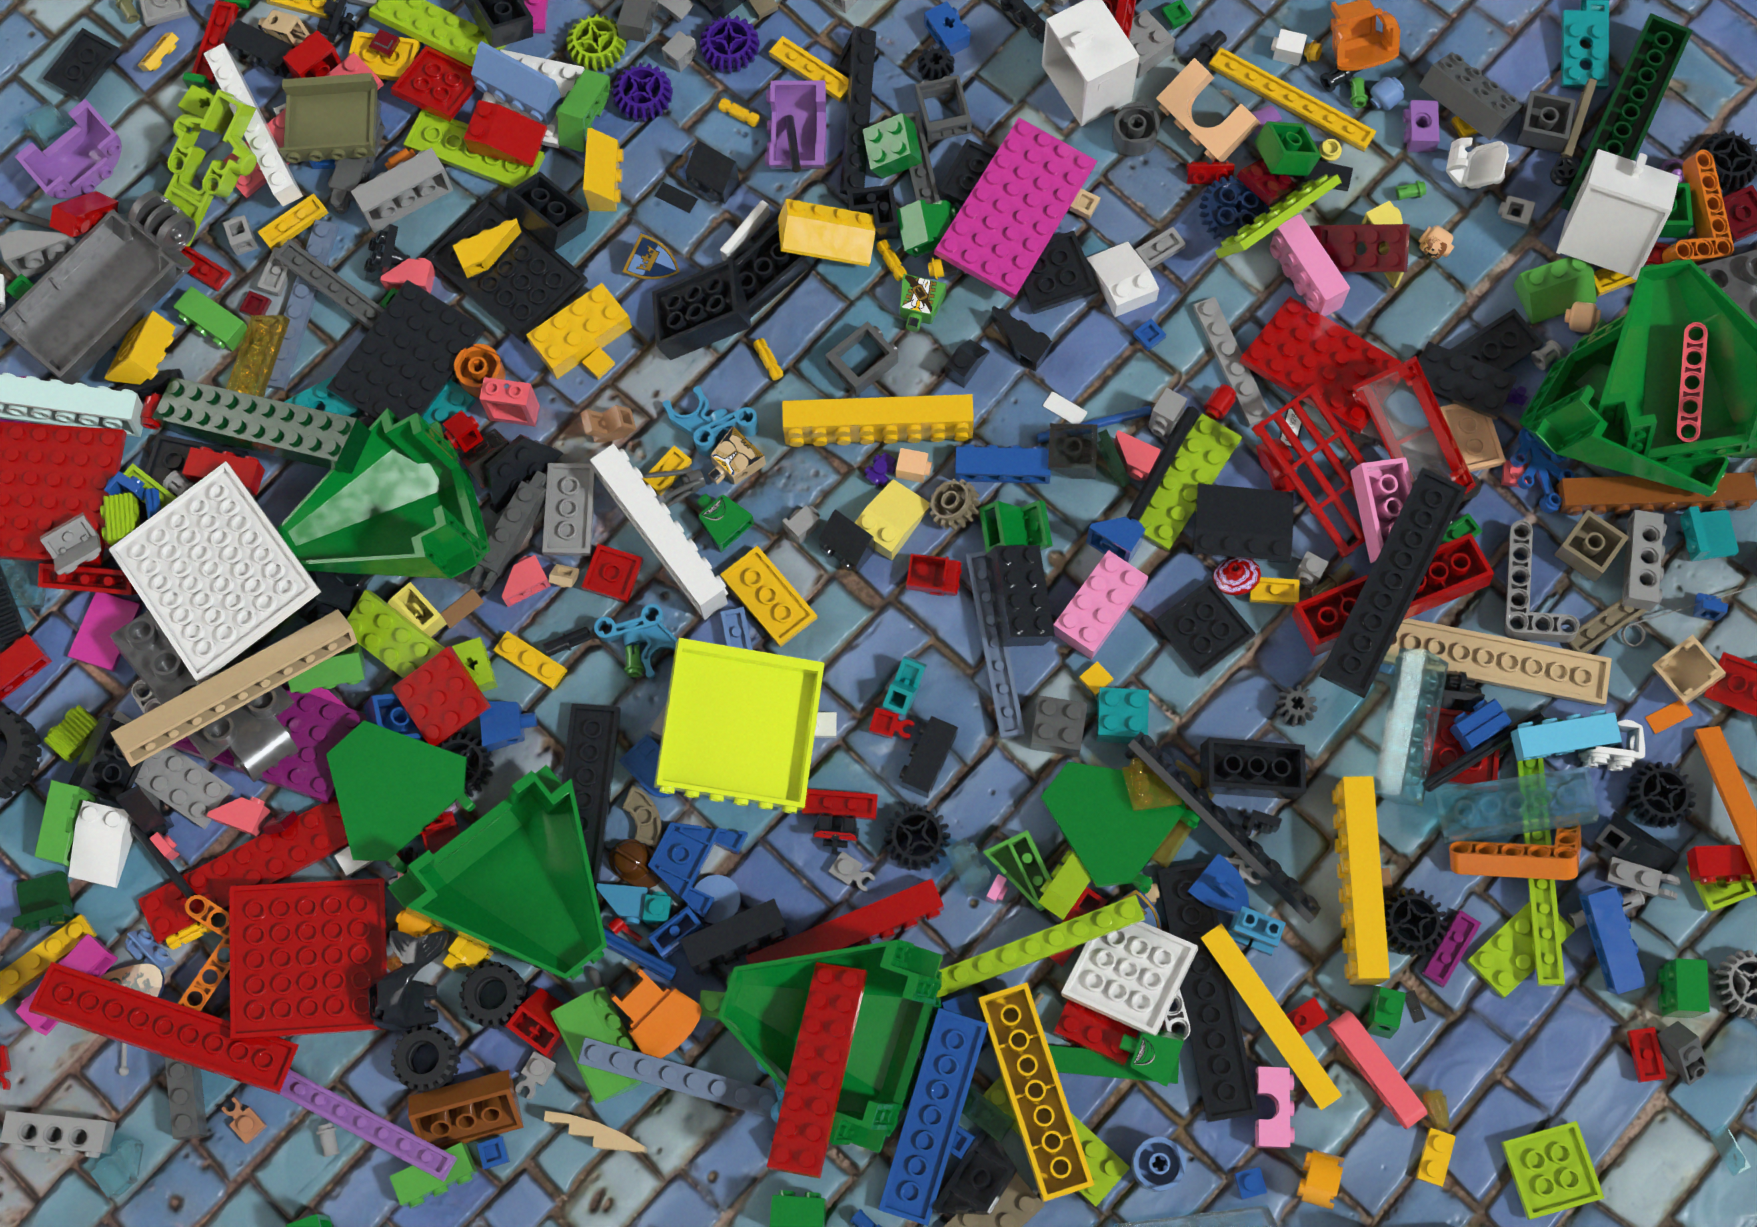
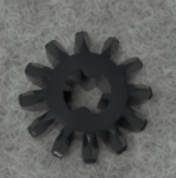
(935, 63)

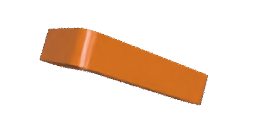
(1709, 215)
(1520, 860)
(213, 962)

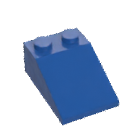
(390, 713)

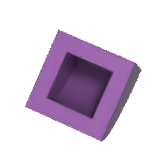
(1266, 114)

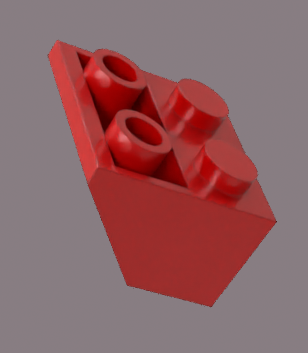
(535, 1023)

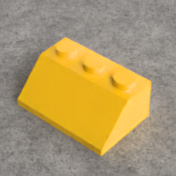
(602, 171)
(141, 350)

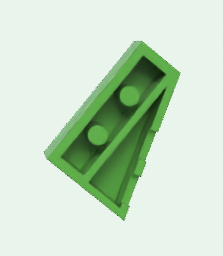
(580, 108)
(59, 822)
(1022, 865)

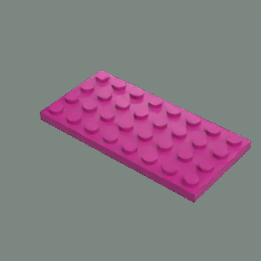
(1015, 208)

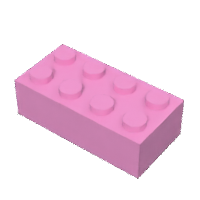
(1309, 266)
(1380, 495)
(1099, 604)

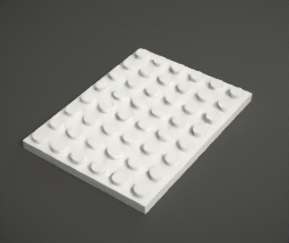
(214, 572)

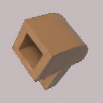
(609, 425)

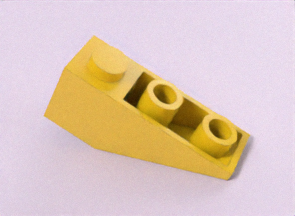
(482, 250)

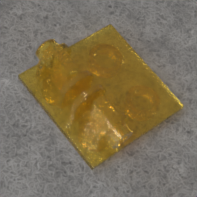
(1147, 788)

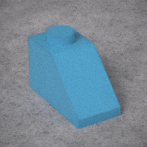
(625, 900)

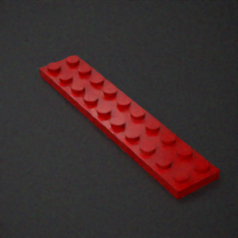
(257, 862)
(161, 1027)

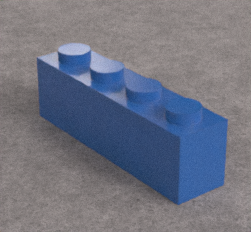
(1002, 464)
(1612, 939)

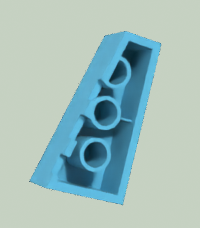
(1565, 736)

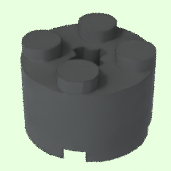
(1135, 129)

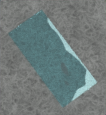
(1729, 1150)

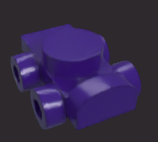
(1518, 396)
(881, 466)

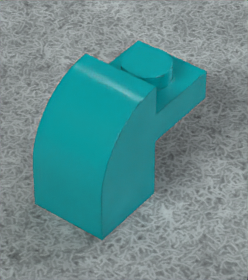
(905, 686)

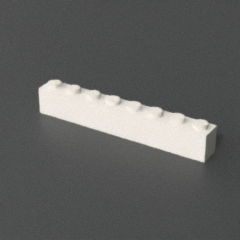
(257, 133)

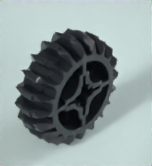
(1736, 156)
(472, 746)
(1656, 776)
(898, 825)
(1414, 932)

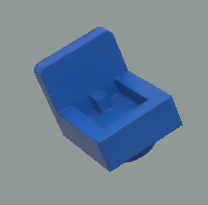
(119, 482)

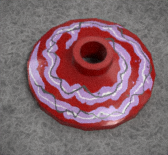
(1236, 576)

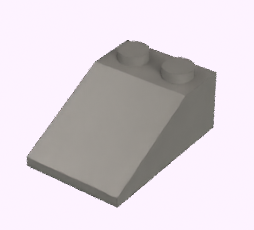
(34, 251)

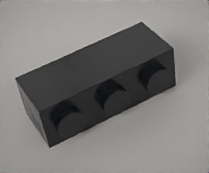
(258, 48)
(928, 756)

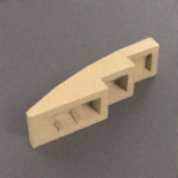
(603, 1136)

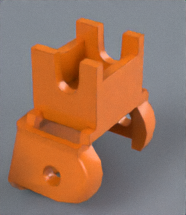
(1356, 39)
(658, 1016)

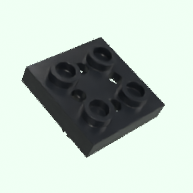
(383, 253)

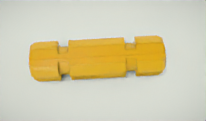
(739, 112)
(891, 259)
(768, 359)
(187, 935)

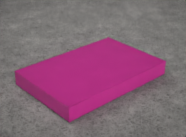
(102, 619)

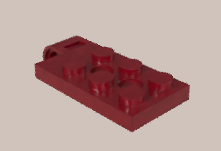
(1342, 244)

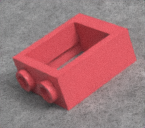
(499, 401)

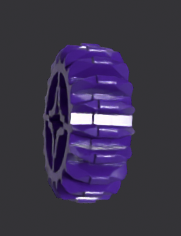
(743, 43)
(638, 102)

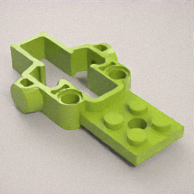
(181, 189)

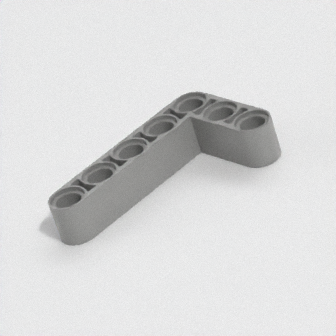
(1522, 591)

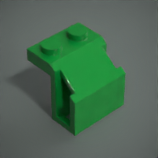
(924, 225)
(1015, 525)

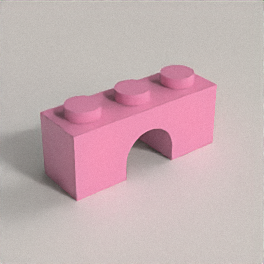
(1275, 1084)

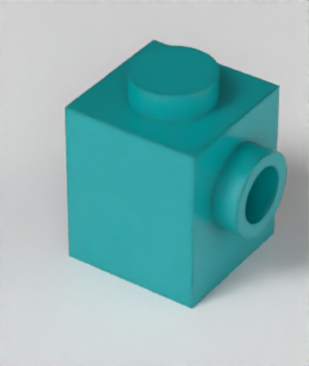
(657, 908)

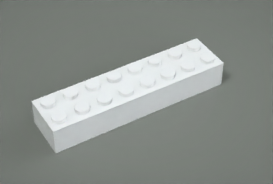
(659, 531)

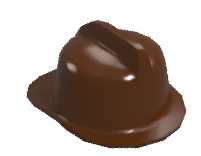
(630, 862)

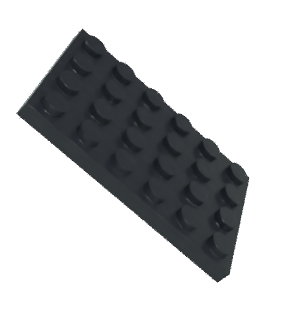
(522, 285)
(405, 355)

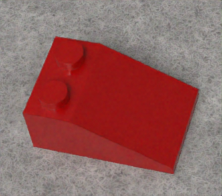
(504, 134)

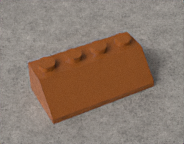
(466, 1111)

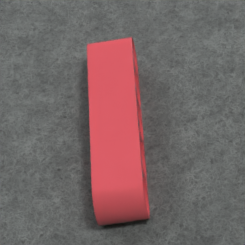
(1687, 371)
(1377, 1069)

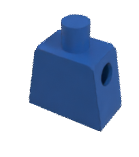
(504, 724)

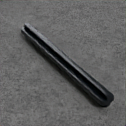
(1163, 463)
(1478, 753)

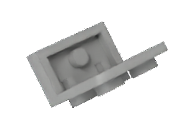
(72, 544)

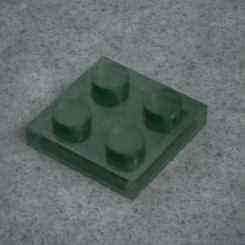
(1109, 453)

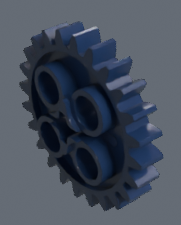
(1234, 210)

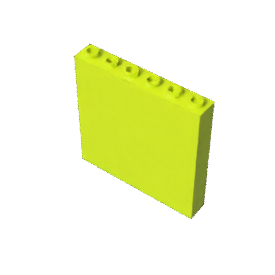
(739, 726)

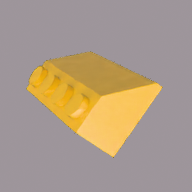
(826, 232)

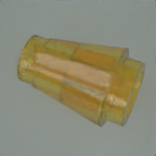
(1437, 1108)

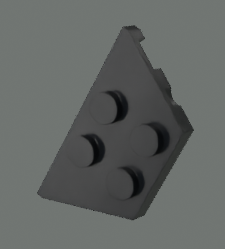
(515, 464)
(977, 1179)

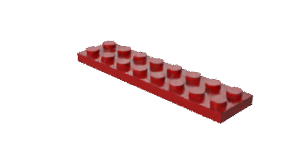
(817, 1070)

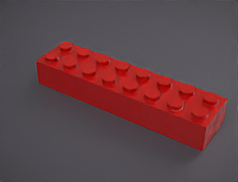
(1454, 572)

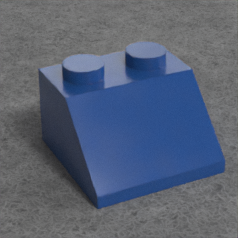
(1117, 535)

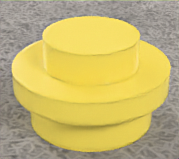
(1330, 150)

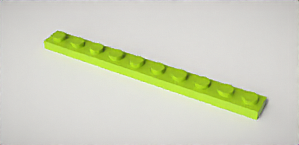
(1543, 905)
(1040, 945)

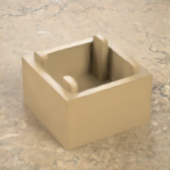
(1688, 670)

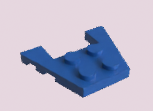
(683, 855)

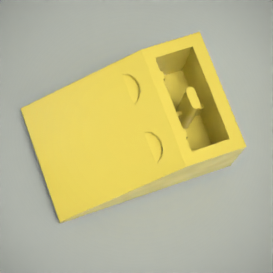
(417, 610)

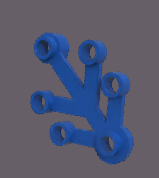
(1550, 501)

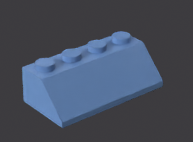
(515, 83)

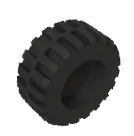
(20, 753)

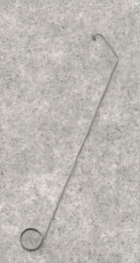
(1642, 630)

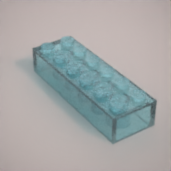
(1410, 726)
(1516, 805)

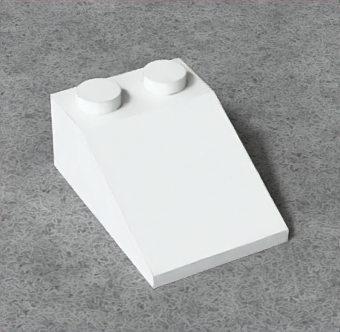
(1123, 278)
(100, 844)

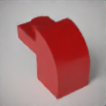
(1268, 463)

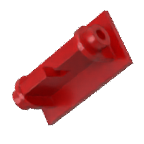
(1207, 173)

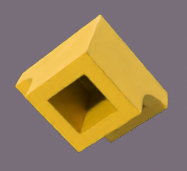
(466, 954)

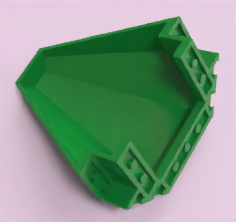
(1645, 373)
(1568, 422)
(397, 513)
(516, 881)
(890, 1034)

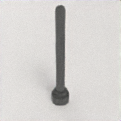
(5, 212)

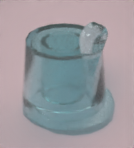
(46, 123)

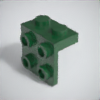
(44, 902)

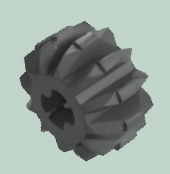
(1304, 711)

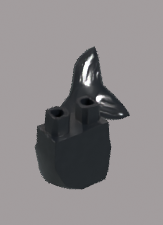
(333, 596)
(395, 998)

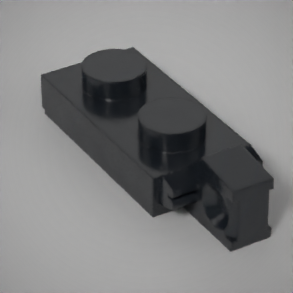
(156, 385)

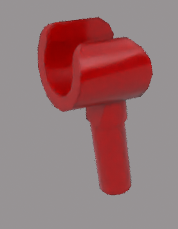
(618, 925)

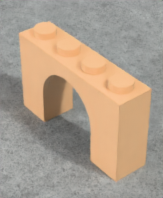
(1178, 100)

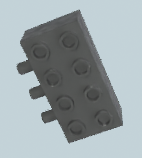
(1470, 95)

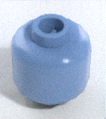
(1387, 93)

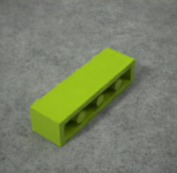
(1066, 887)

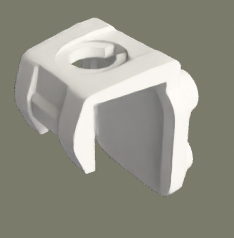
(1479, 167)
(1616, 758)

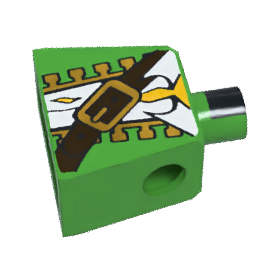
(920, 300)

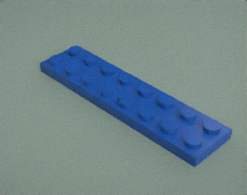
(933, 1116)

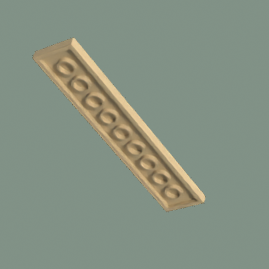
(1509, 661)

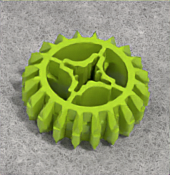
(584, 49)

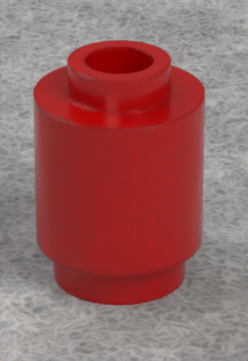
(1220, 402)
(149, 407)

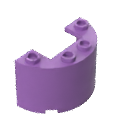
(808, 106)
(77, 158)

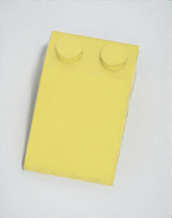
(1385, 214)
(892, 517)

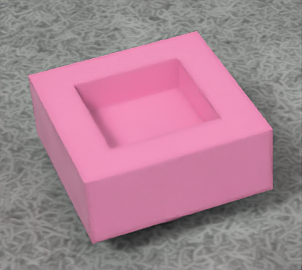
(997, 890)

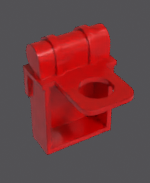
(933, 575)
(440, 832)

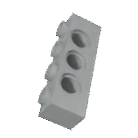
(1635, 569)
(18, 1124)

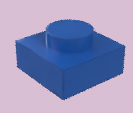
(1149, 334)
(962, 1142)
(493, 1153)
(1250, 1183)

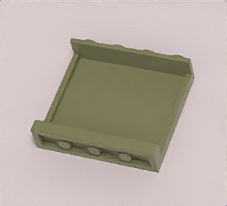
(330, 117)

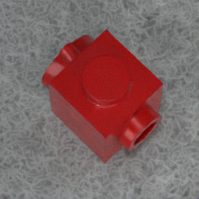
(462, 431)

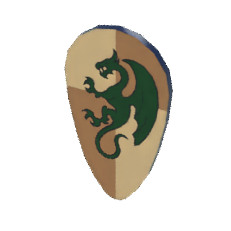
(141, 977)

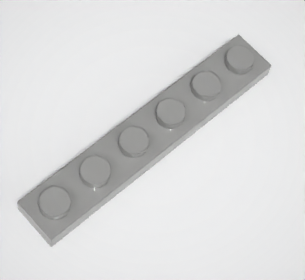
(1228, 357)

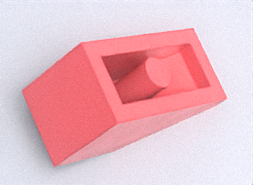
(418, 271)
(1136, 455)
(524, 580)
(242, 815)

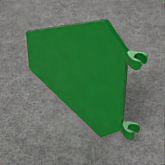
(392, 789)
(1103, 829)

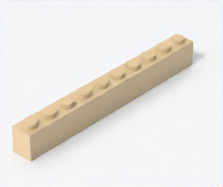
(233, 687)

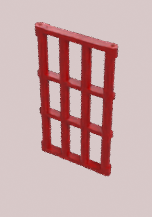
(1305, 457)

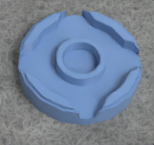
(726, 897)

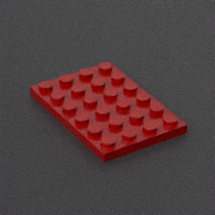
(1310, 349)

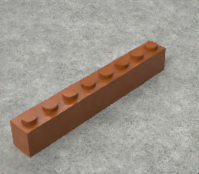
(1636, 493)

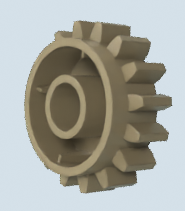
(954, 504)

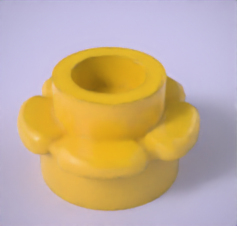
(1313, 51)
(936, 268)

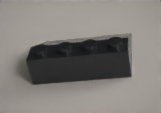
(700, 310)
(1243, 523)

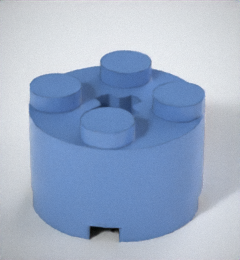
(1165, 1151)

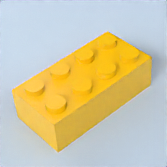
(578, 330)

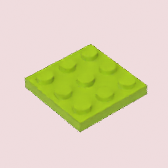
(1552, 1170)

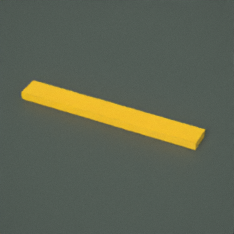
(1292, 99)
(1271, 1017)

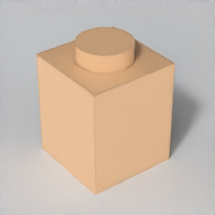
(913, 465)

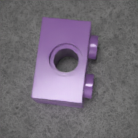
(1424, 114)

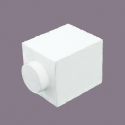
(1288, 47)

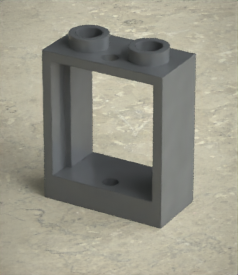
(947, 127)
(846, 375)

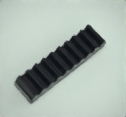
(10, 619)

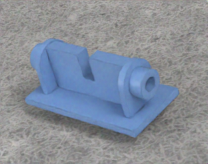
(143, 944)

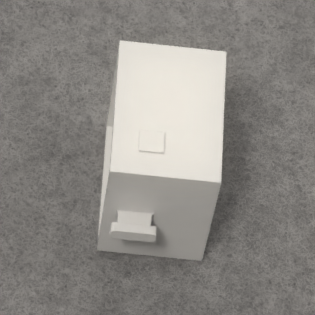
(1089, 60)
(1618, 213)

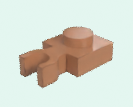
(246, 1123)

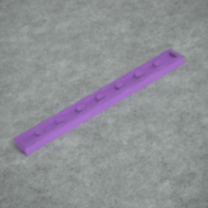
(368, 1126)

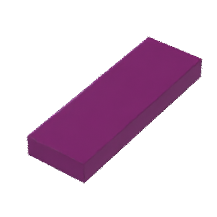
(1450, 951)

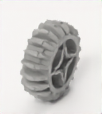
(1730, 974)

